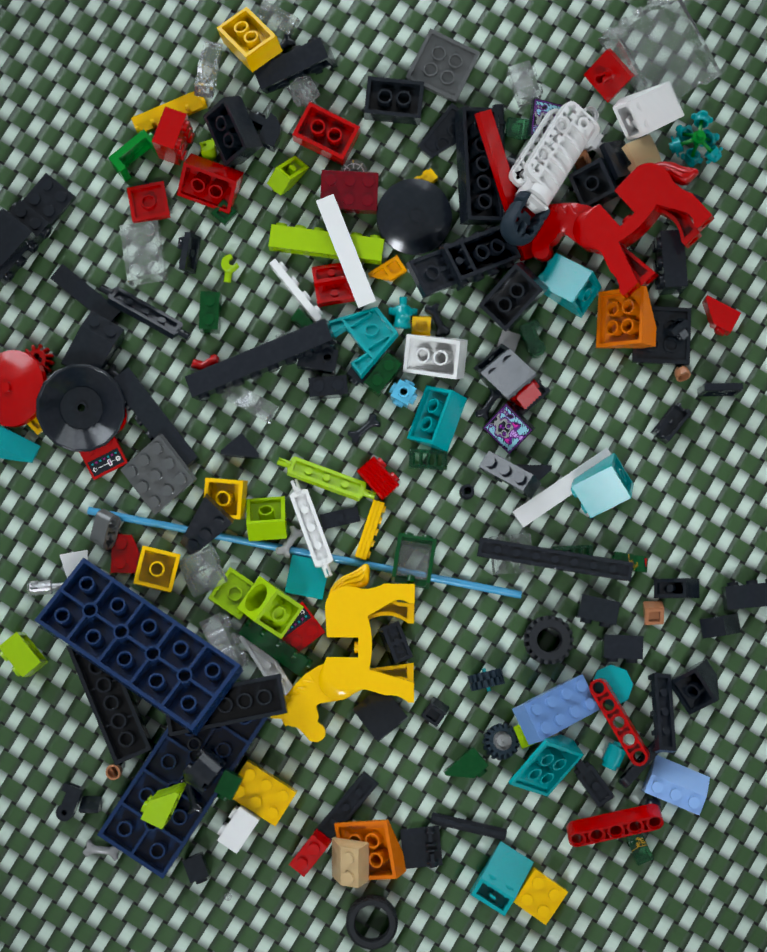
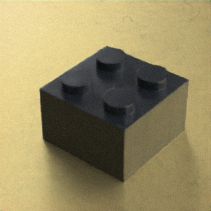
(594, 183)

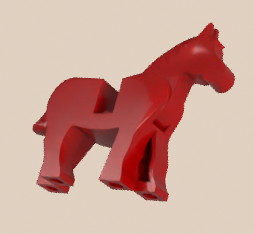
(649, 193)

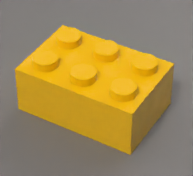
(249, 39)
(263, 793)

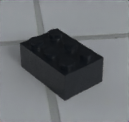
(393, 100)
(232, 130)
(669, 263)
(513, 296)

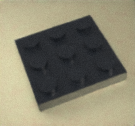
(668, 348)

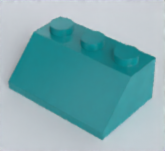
(437, 418)

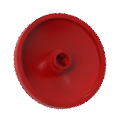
(19, 386)

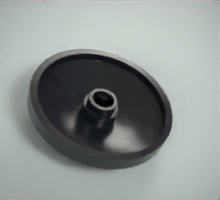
(414, 216)

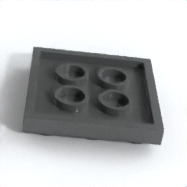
(443, 65)
(158, 474)

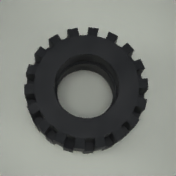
(565, 637)

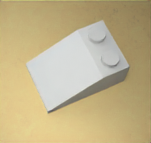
(435, 356)

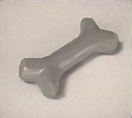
(284, 549)
(91, 849)

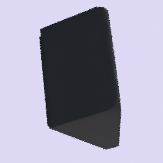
(435, 711)
(90, 804)

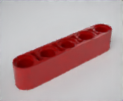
(628, 727)
(614, 825)

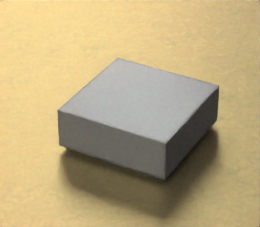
(509, 339)

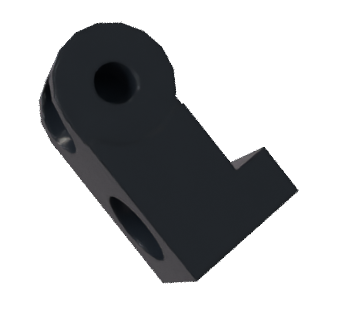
(70, 802)

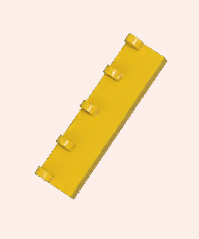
(150, 119)

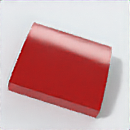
(331, 285)

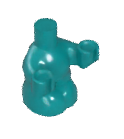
(402, 314)

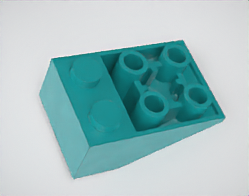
(501, 878)

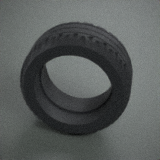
(371, 943)

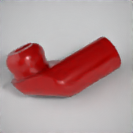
(199, 365)

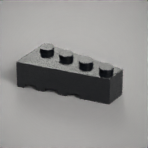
(297, 63)

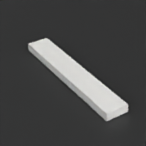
(345, 250)
(555, 493)
(267, 665)

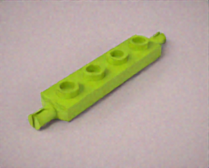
(326, 478)

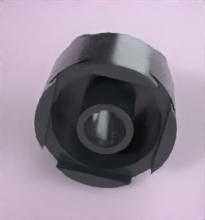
(204, 770)

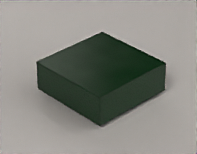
(221, 216)

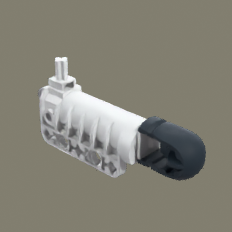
(548, 167)

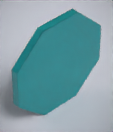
(618, 680)

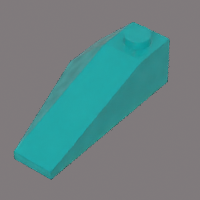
(16, 447)

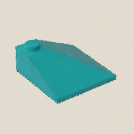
(547, 765)

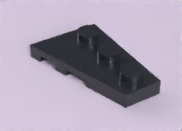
(441, 134)
(206, 525)

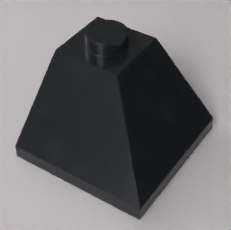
(696, 687)

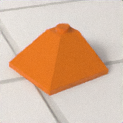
(625, 321)
(385, 853)

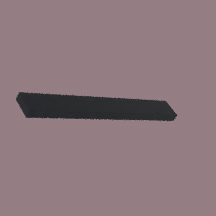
(555, 559)

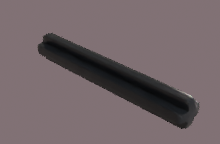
(468, 826)

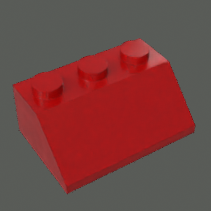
(209, 182)

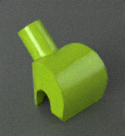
(208, 149)
(227, 268)

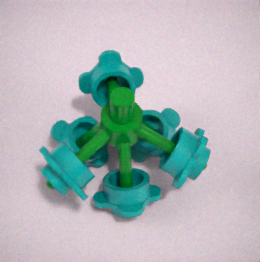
(698, 138)

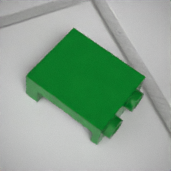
(130, 152)

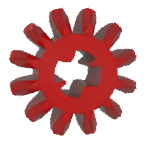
(43, 354)

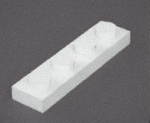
(292, 285)

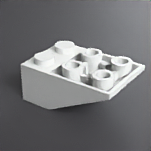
(647, 110)

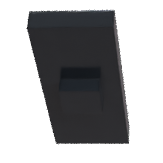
(340, 517)

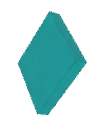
(305, 578)

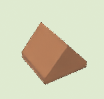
(583, 160)

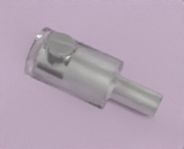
(42, 587)

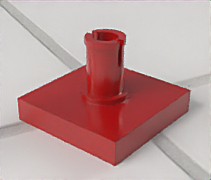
(609, 75)

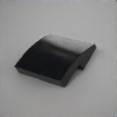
(616, 159)
(380, 714)

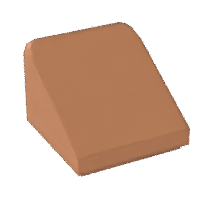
(653, 612)

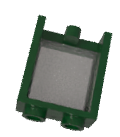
(413, 560)

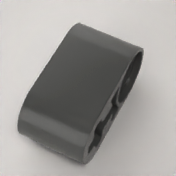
(105, 529)

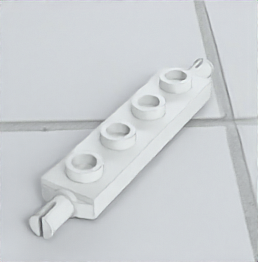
(311, 528)

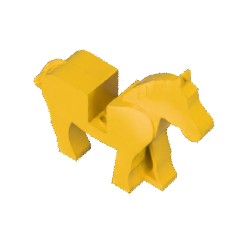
(337, 679)

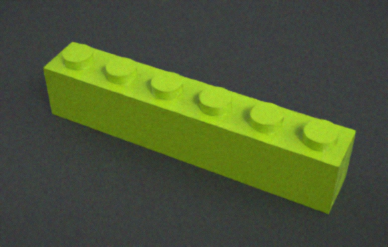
(319, 244)

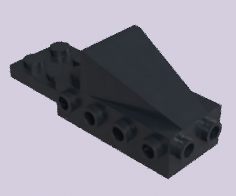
(30, 223)
(463, 262)

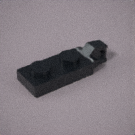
(593, 783)

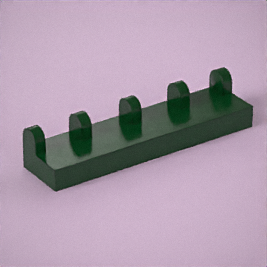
(276, 648)

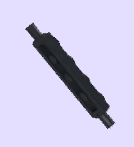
(144, 312)

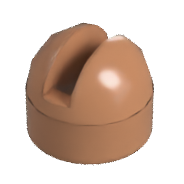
(682, 373)
(111, 772)

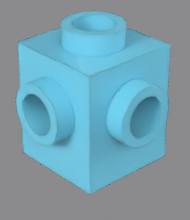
(403, 400)

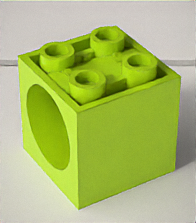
(270, 607)

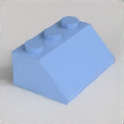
(676, 784)

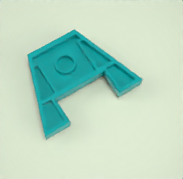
(371, 333)

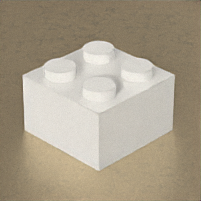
(238, 829)

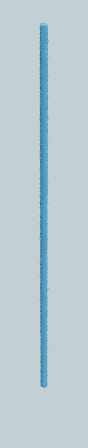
(305, 552)

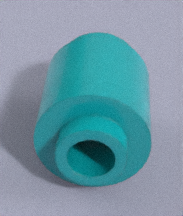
(613, 755)

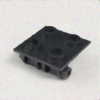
(421, 847)

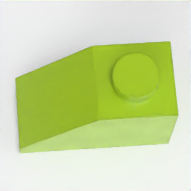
(287, 175)

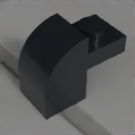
(270, 129)

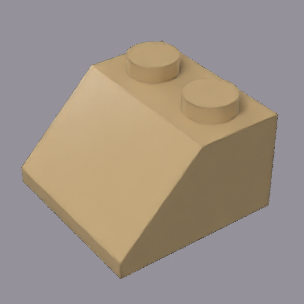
(350, 862)

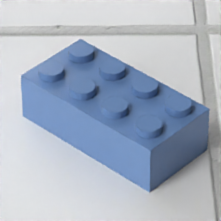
(555, 709)

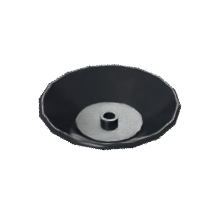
(59, 411)

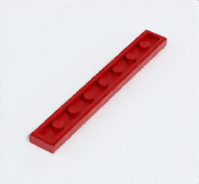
(499, 167)

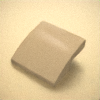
(641, 151)

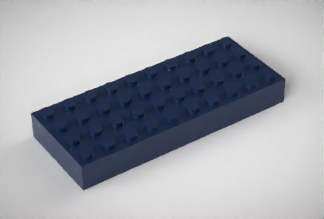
(139, 646)
(163, 768)

